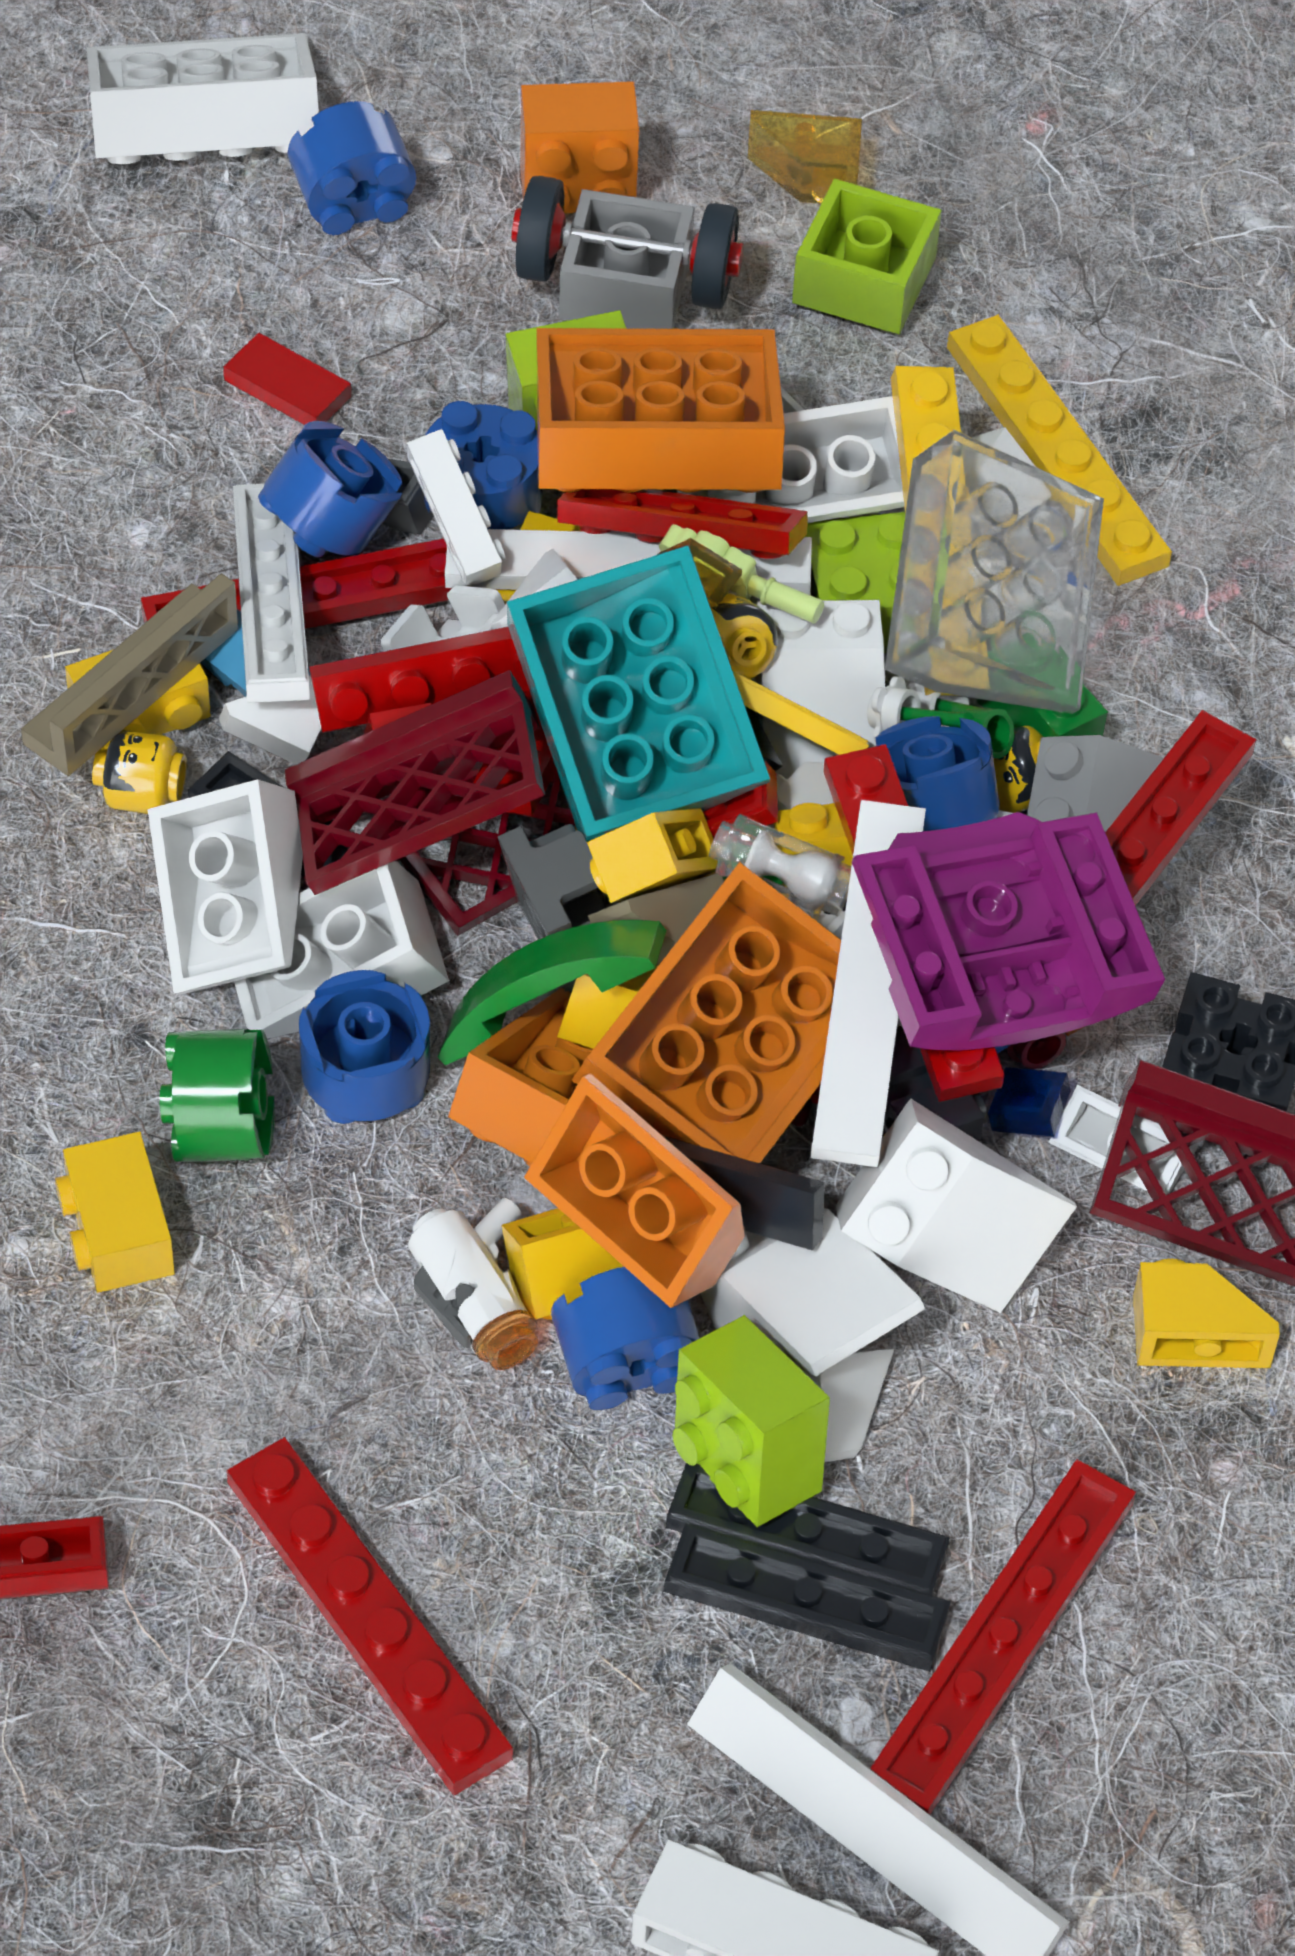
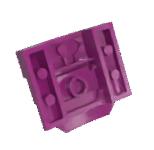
(1006, 931)

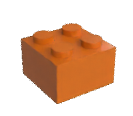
(581, 137)

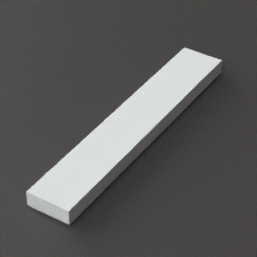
(596, 553)
(269, 602)
(862, 1013)
(874, 1819)

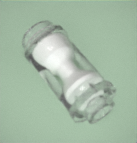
(812, 878)

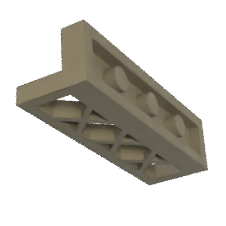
(133, 675)

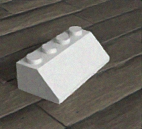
(834, 463)

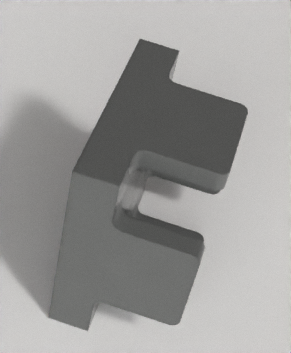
(548, 875)

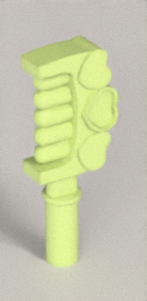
(750, 584)

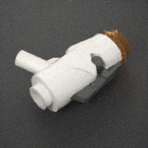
(467, 1286)

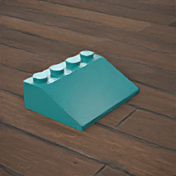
(635, 693)

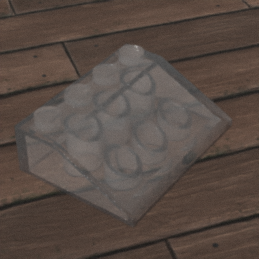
(994, 578)

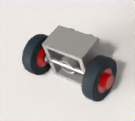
(626, 253)

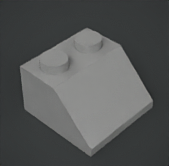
(1088, 777)

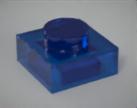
(1029, 1102)

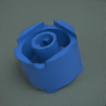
(352, 167)
(500, 456)
(331, 490)
(944, 770)
(364, 1047)
(621, 1338)

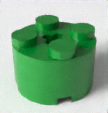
(218, 1095)

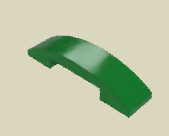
(604, 950)

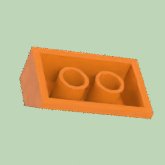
(637, 1195)

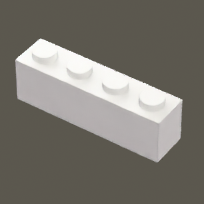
(715, 1909)

